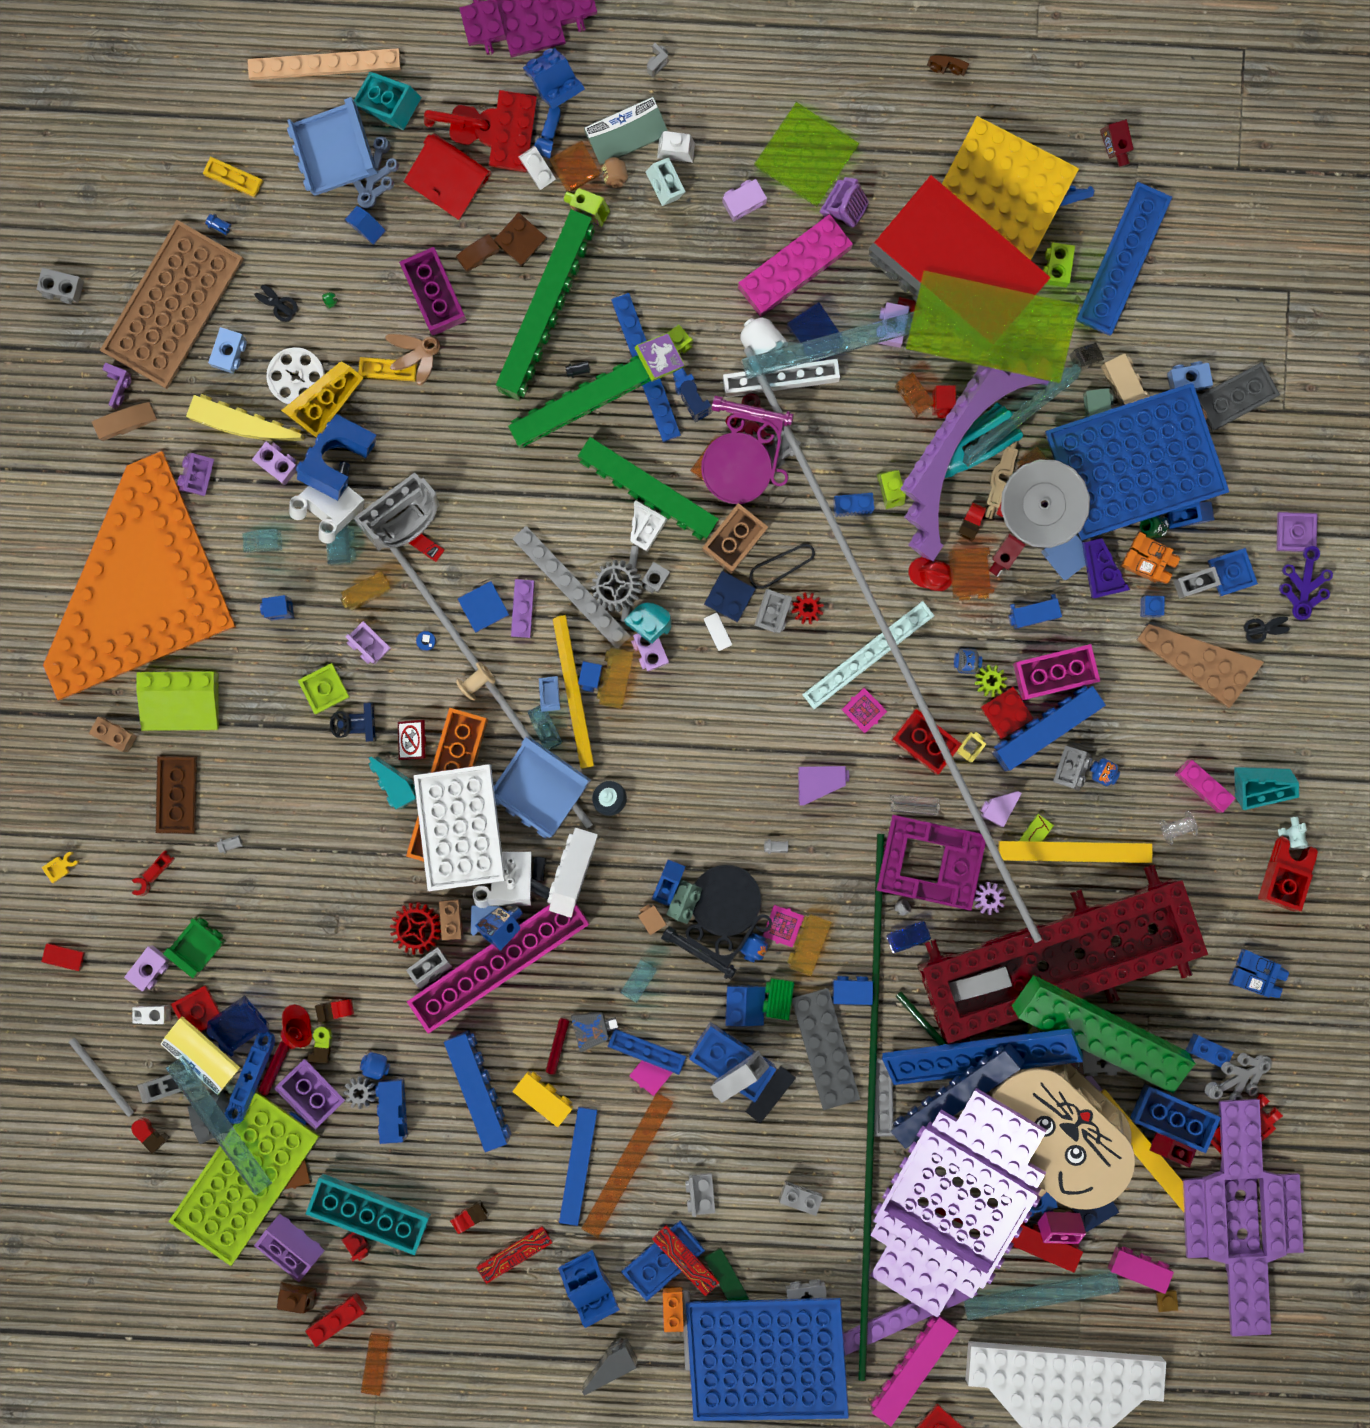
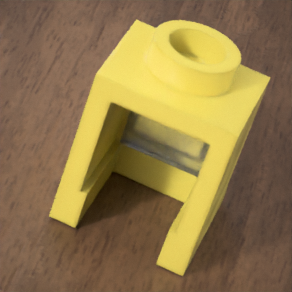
(971, 746)

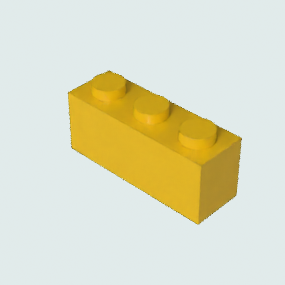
(543, 1098)

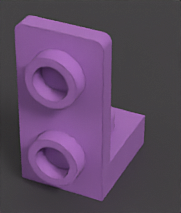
(124, 381)

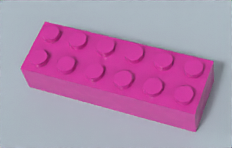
(795, 265)

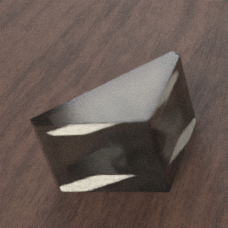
(1086, 356)

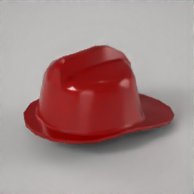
(930, 574)
(296, 1027)

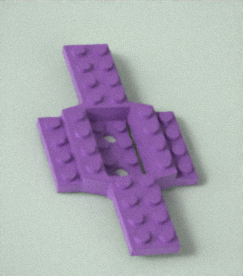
(1215, 1217)

